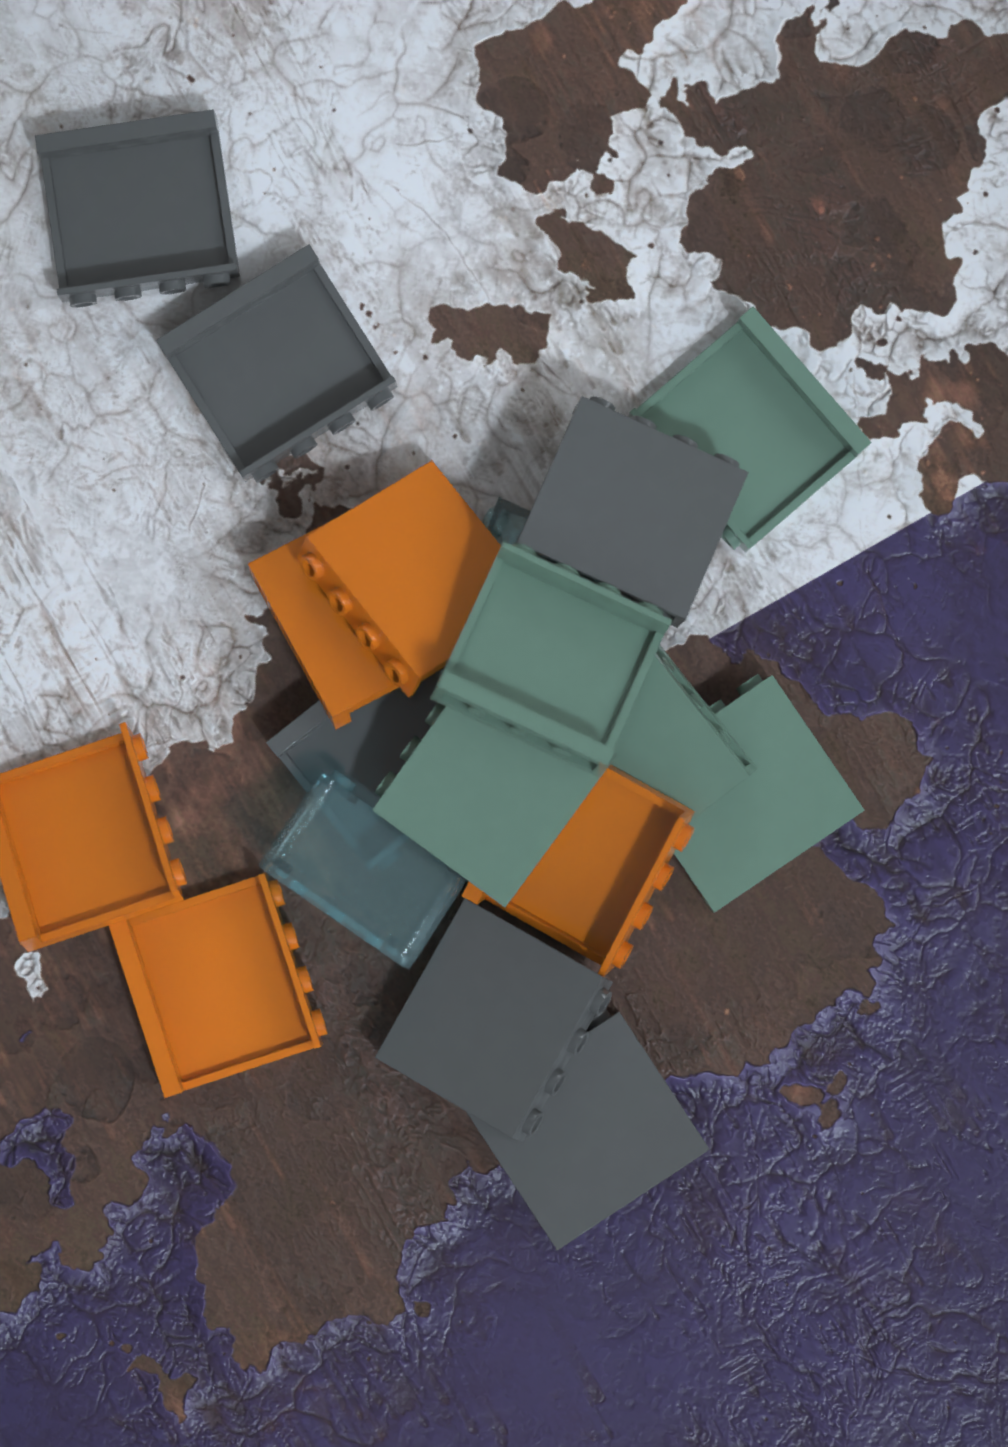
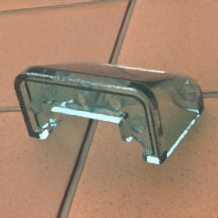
(362, 870)

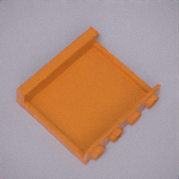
(404, 571)
(322, 641)
(84, 841)
(603, 869)
(218, 984)

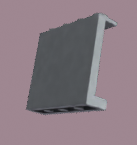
(138, 207)
(278, 365)
(633, 507)
(361, 749)
(495, 1021)
(601, 1136)

